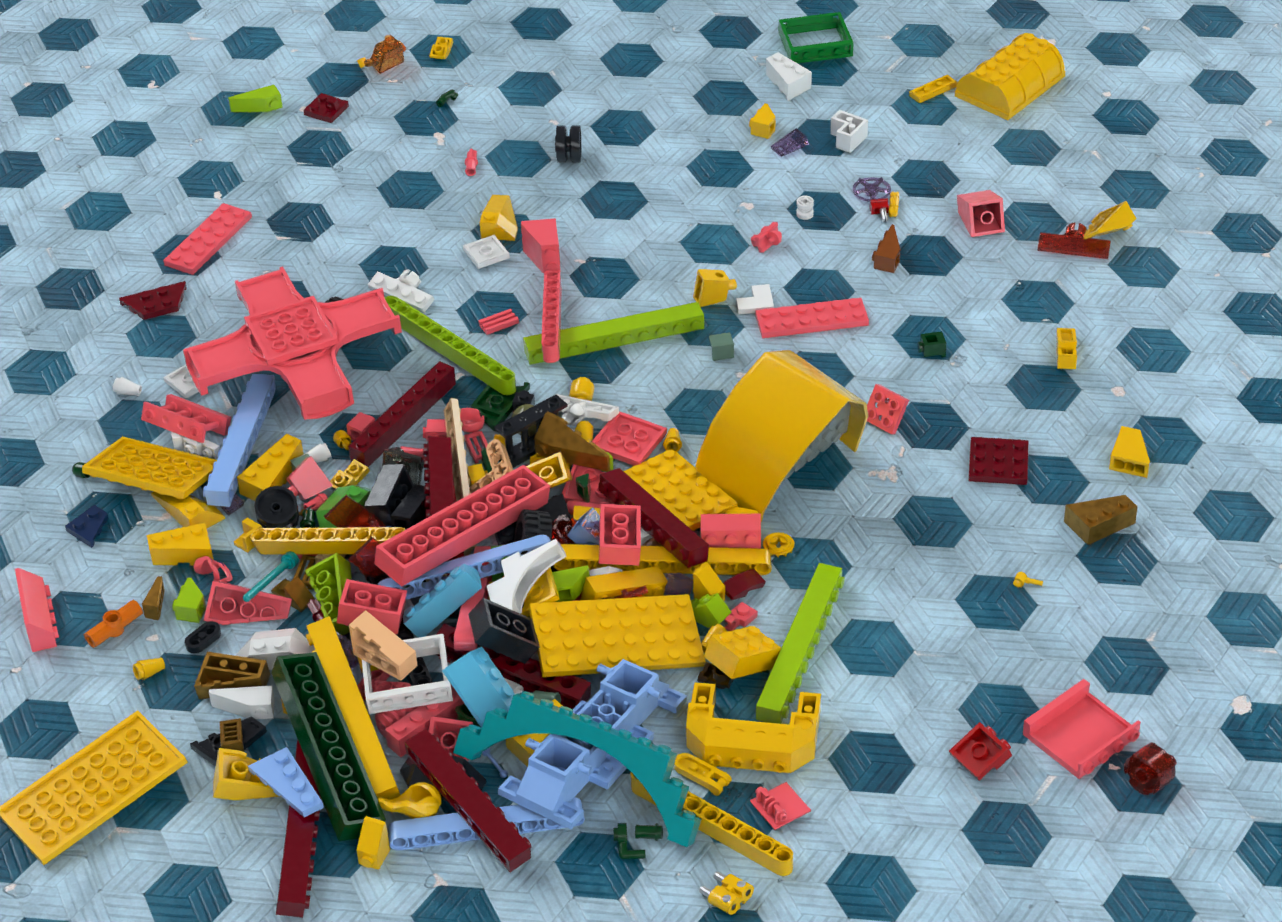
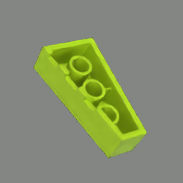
(328, 581)

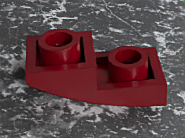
(742, 583)

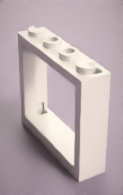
(413, 695)

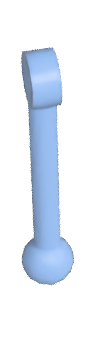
(503, 773)

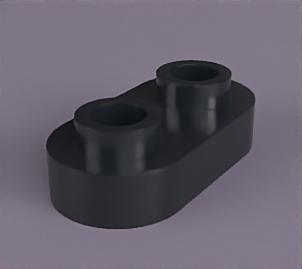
(202, 637)

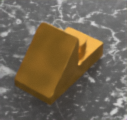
(296, 591)

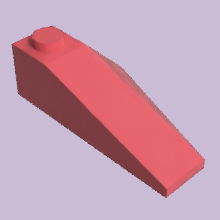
(228, 607)

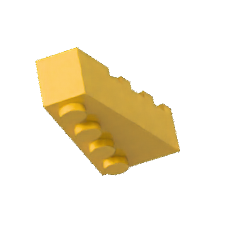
(270, 468)
(611, 584)

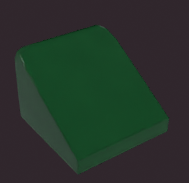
(583, 487)

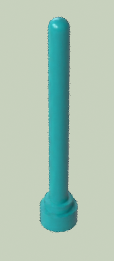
(288, 561)

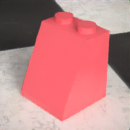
(981, 212)
(541, 243)

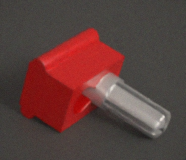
(880, 206)

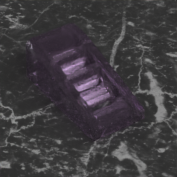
(797, 140)

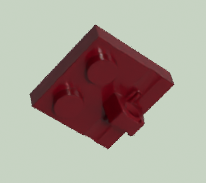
(326, 108)

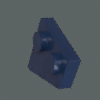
(88, 525)

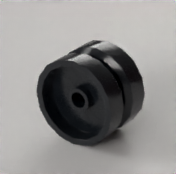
(567, 143)
(277, 508)

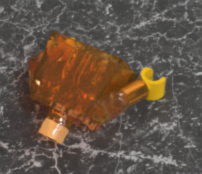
(385, 55)

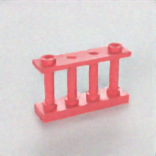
(186, 418)

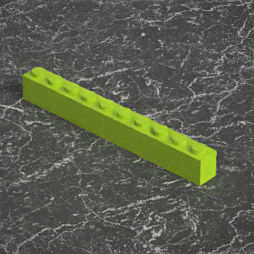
(620, 331)
(799, 644)

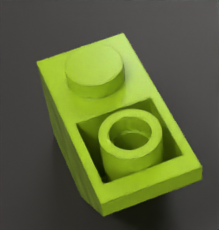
(570, 582)
(189, 603)
(710, 610)

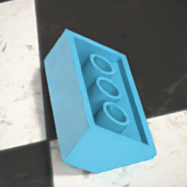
(443, 600)
(479, 684)

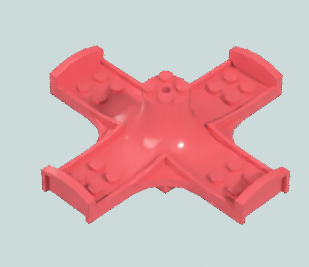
(293, 340)

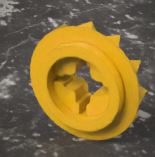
(771, 541)

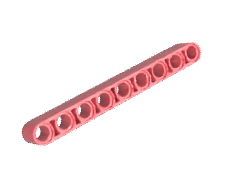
(551, 316)
(463, 634)

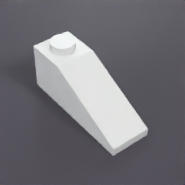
(245, 701)

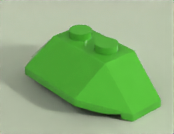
(357, 493)

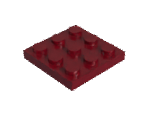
(998, 460)

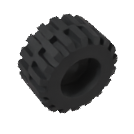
(531, 524)

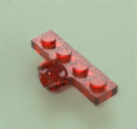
(1074, 243)

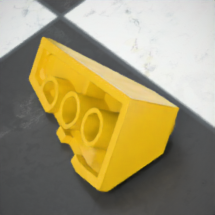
(499, 219)
(552, 470)
(189, 510)
(234, 780)

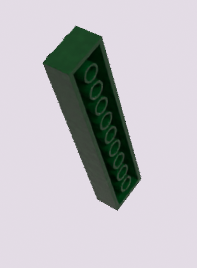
(326, 743)

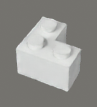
(849, 130)

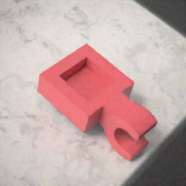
(740, 615)

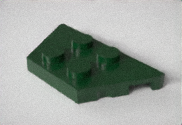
(496, 406)

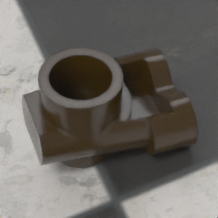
(713, 675)

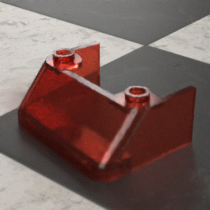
(350, 514)

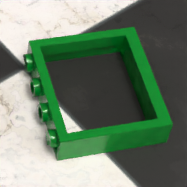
(820, 51)

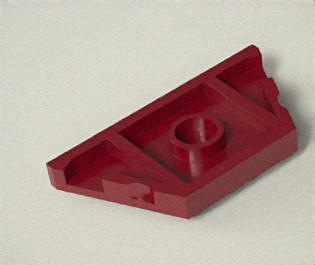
(155, 301)

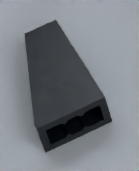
(411, 508)

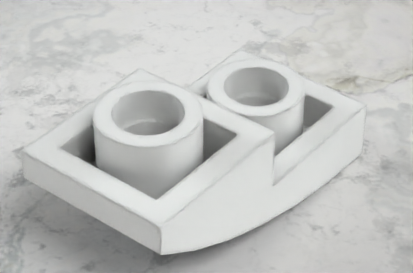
(206, 449)

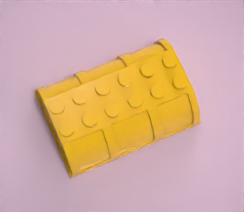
(1013, 76)

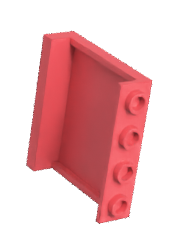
(1079, 730)

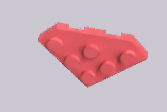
(570, 488)

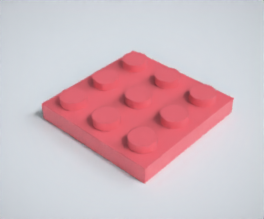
(629, 438)

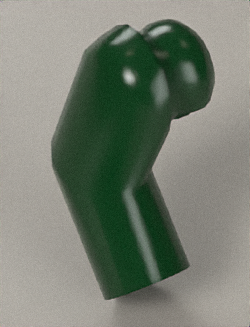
(444, 97)

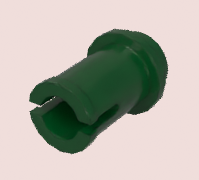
(307, 519)
(649, 831)

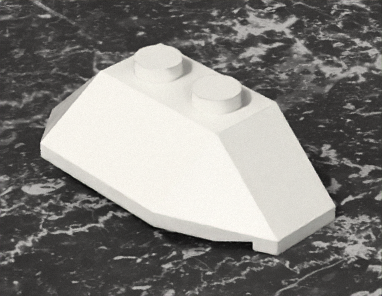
(274, 643)

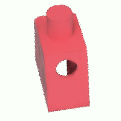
(308, 479)

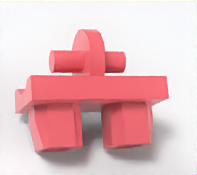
(767, 237)

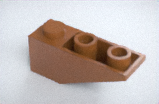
(888, 252)

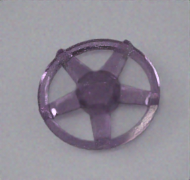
(871, 189)

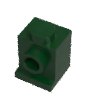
(932, 344)

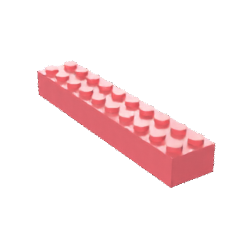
(461, 525)

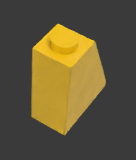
(1130, 453)

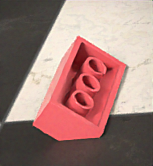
(36, 610)

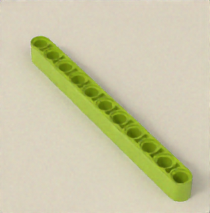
(453, 347)

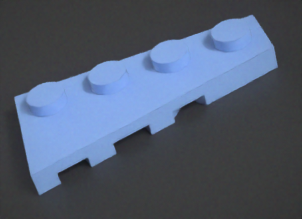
(287, 780)

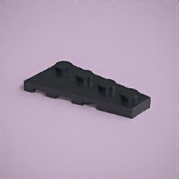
(555, 507)

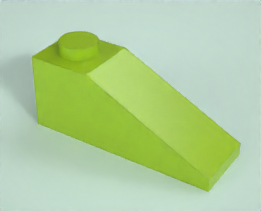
(257, 100)

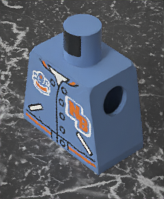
(586, 529)

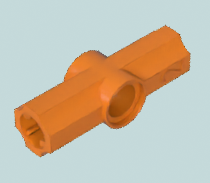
(113, 623)

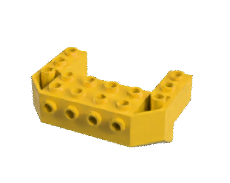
(752, 743)

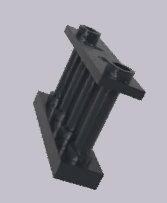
(526, 448)

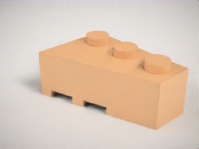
(381, 646)

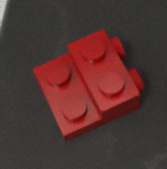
(981, 751)

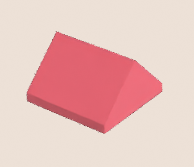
(447, 731)

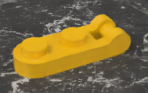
(702, 773)

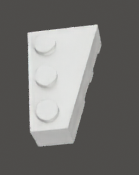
(788, 75)

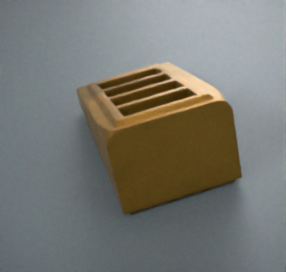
(153, 601)
(225, 737)

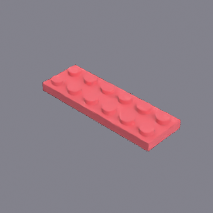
(207, 239)
(811, 317)

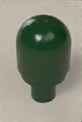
(77, 470)

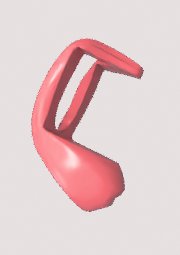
(206, 565)

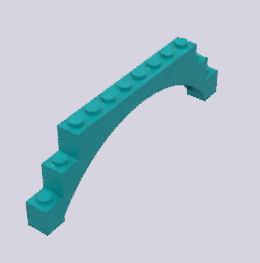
(648, 762)

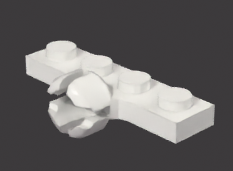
(404, 288)
(580, 409)

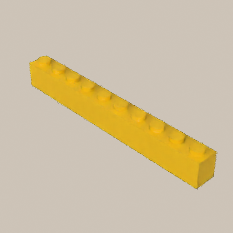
(347, 694)

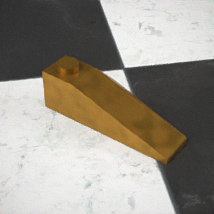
(557, 437)

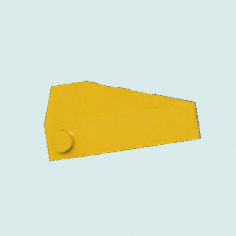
(1111, 220)

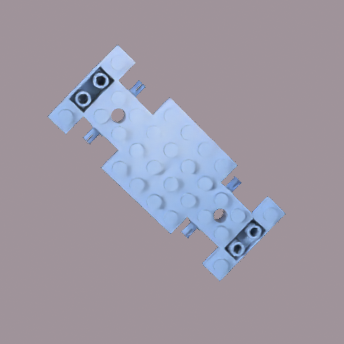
(566, 764)

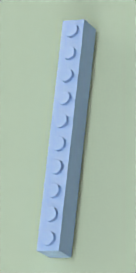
(240, 440)

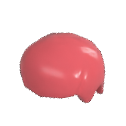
(471, 420)

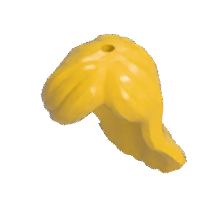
(416, 802)

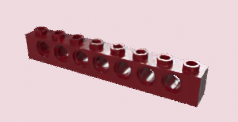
(529, 675)

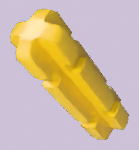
(893, 204)

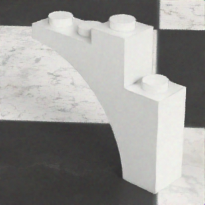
(522, 573)

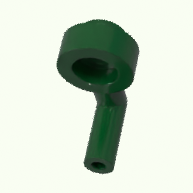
(620, 835)

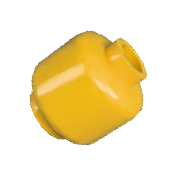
(582, 388)

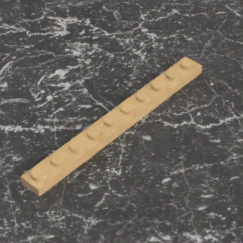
(460, 468)

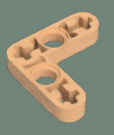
(505, 463)

